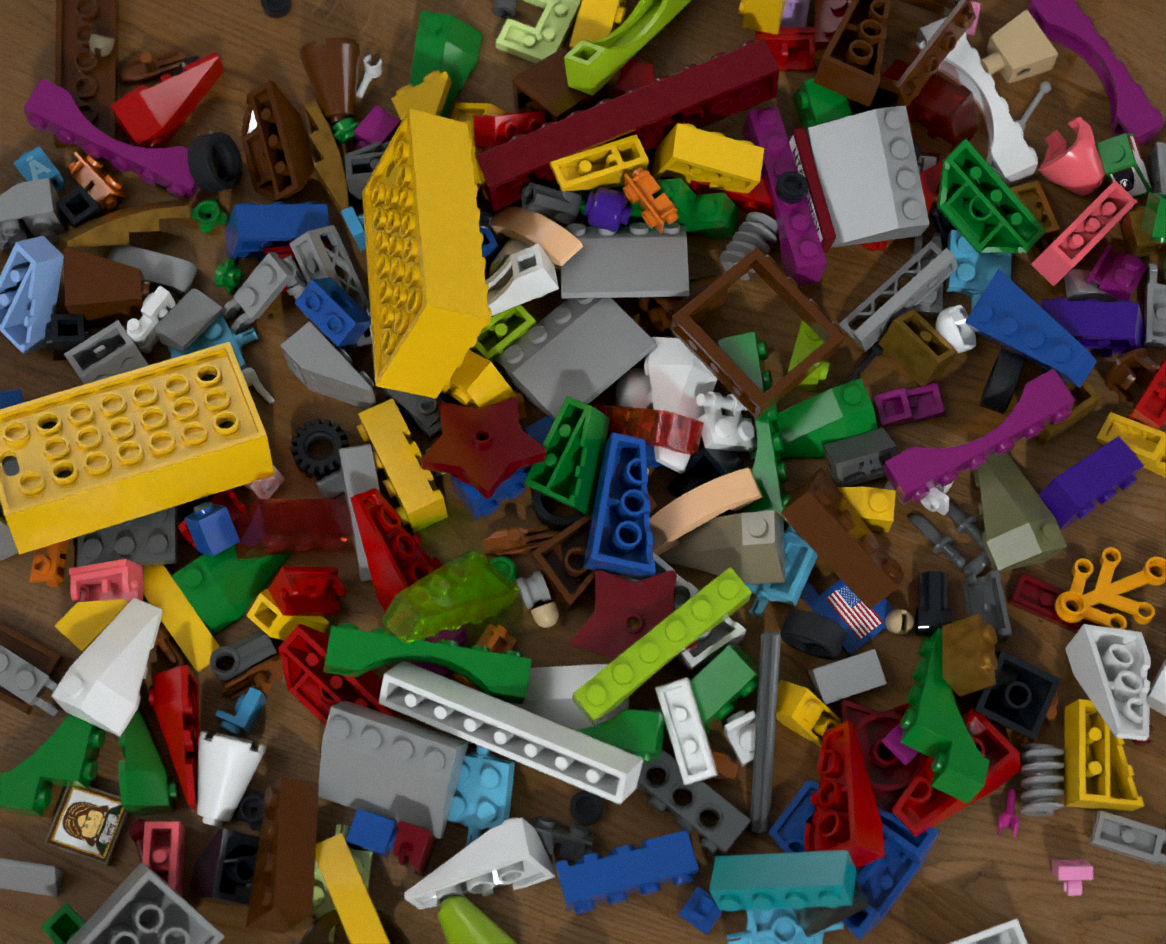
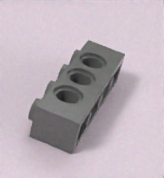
(704, 799)

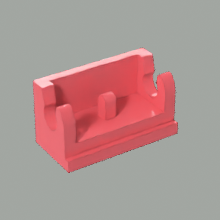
(107, 581)

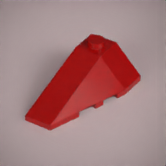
(156, 113)
(391, 552)
(178, 712)
(926, 806)

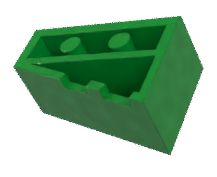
(818, 104)

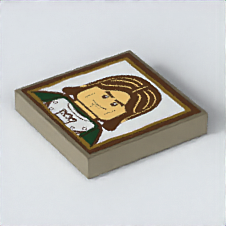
(88, 824)

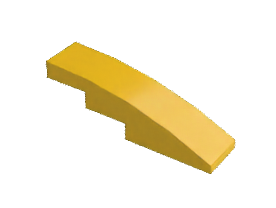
(1143, 441)
(349, 892)

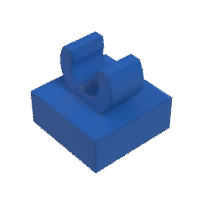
(701, 911)

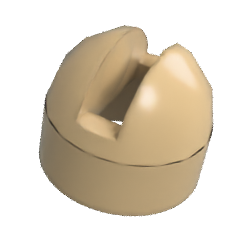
(546, 615)
(894, 622)

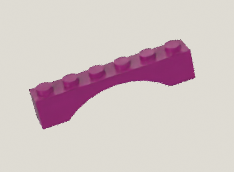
(1071, 28)
(55, 111)
(798, 237)
(923, 468)

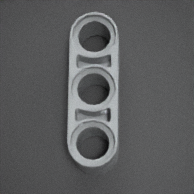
(162, 270)

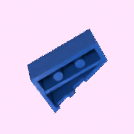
(271, 225)

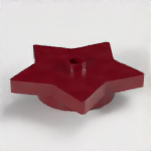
(482, 445)
(617, 604)
(887, 777)

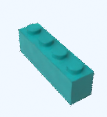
(783, 880)

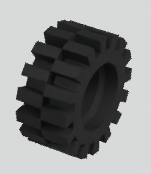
(307, 436)

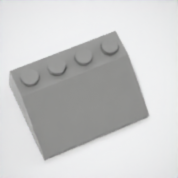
(870, 176)
(627, 262)
(574, 353)
(389, 766)
(146, 913)

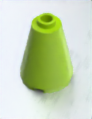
(468, 924)

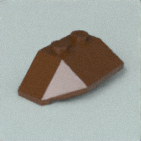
(275, 144)

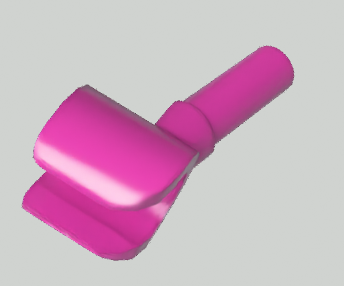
(1008, 818)

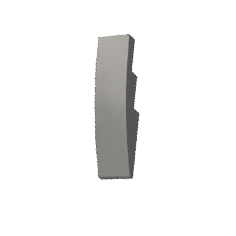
(358, 476)

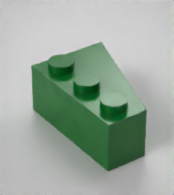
(572, 456)
(723, 683)

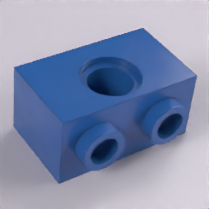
(333, 311)

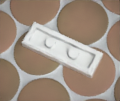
(686, 731)

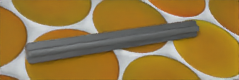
(765, 732)

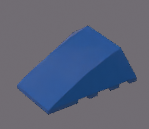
(880, 880)

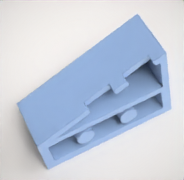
(29, 292)

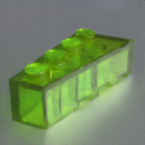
(450, 596)

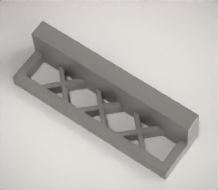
(319, 263)
(900, 300)

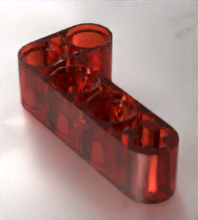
(655, 426)

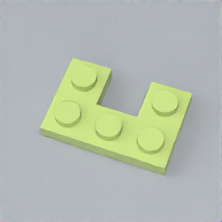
(547, 37)

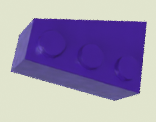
(1098, 324)
(1091, 482)

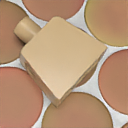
(1019, 50)

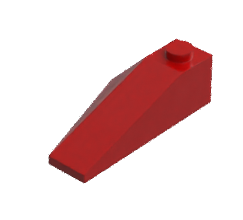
(845, 803)

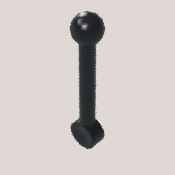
(935, 213)
(876, 350)

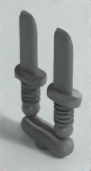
(943, 544)

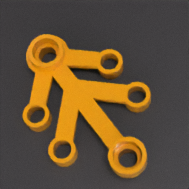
(1108, 592)

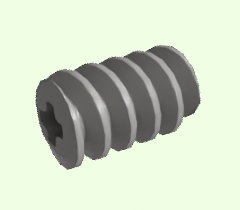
(752, 233)
(1040, 780)

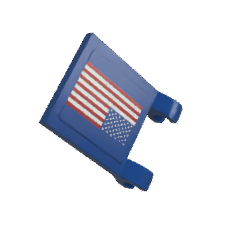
(848, 611)

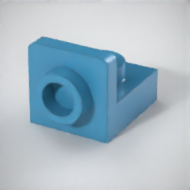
(356, 226)
(247, 708)

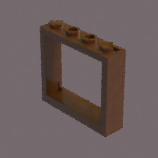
(959, 19)
(723, 367)

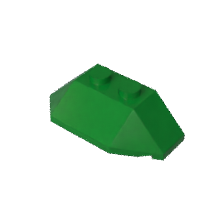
(983, 205)

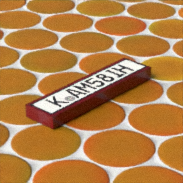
(806, 166)

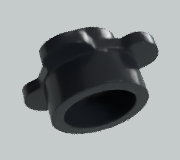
(244, 812)

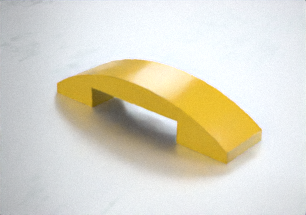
(179, 616)

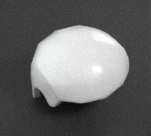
(954, 330)
(633, 389)

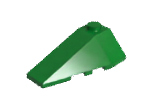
(442, 46)
(824, 420)
(144, 776)

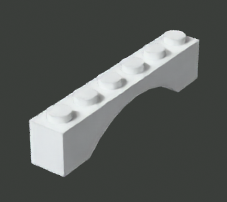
(1006, 147)
(520, 279)

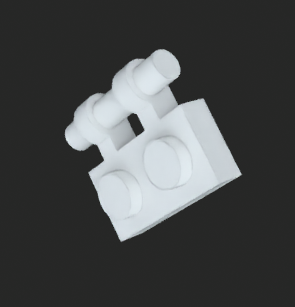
(153, 309)
(725, 431)

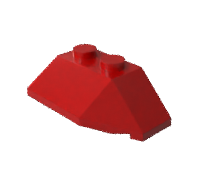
(303, 667)

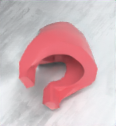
(1077, 168)

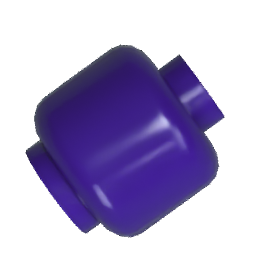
(607, 209)

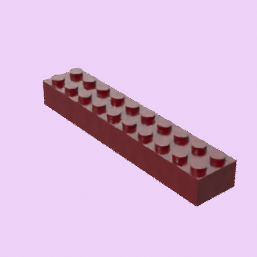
(693, 96)

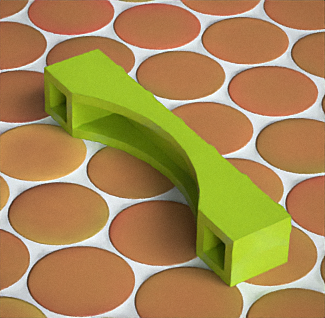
(597, 61)
(660, 645)

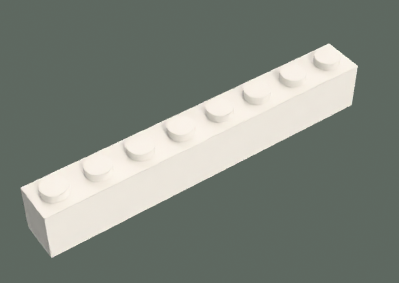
(511, 731)

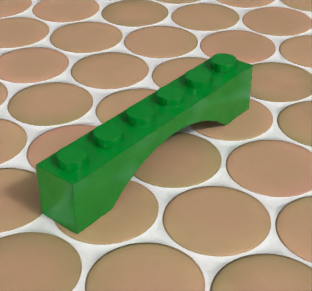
(770, 474)
(495, 674)
(630, 731)

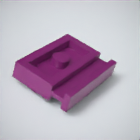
(1117, 273)

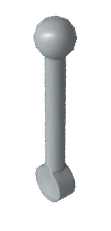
(1044, 87)

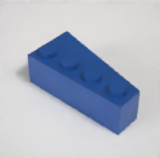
(1022, 327)
(510, 488)
(620, 521)
(627, 871)

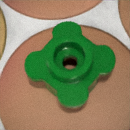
(344, 131)
(205, 208)
(228, 276)

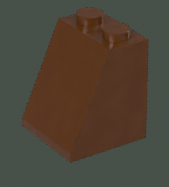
(547, 90)
(102, 289)

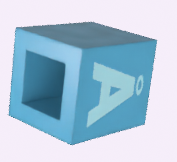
(36, 165)

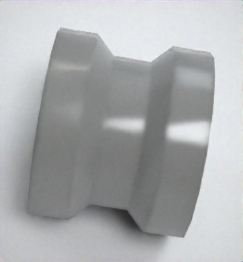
(533, 589)

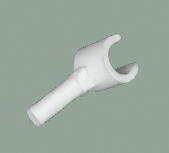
(370, 72)
(251, 379)

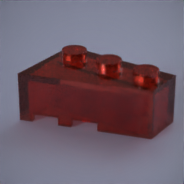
(940, 107)
(292, 526)

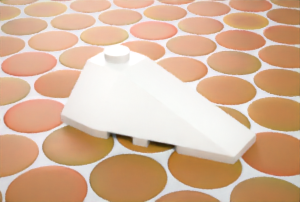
(675, 383)
(1113, 673)
(108, 675)
(497, 858)

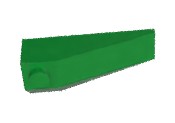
(224, 586)

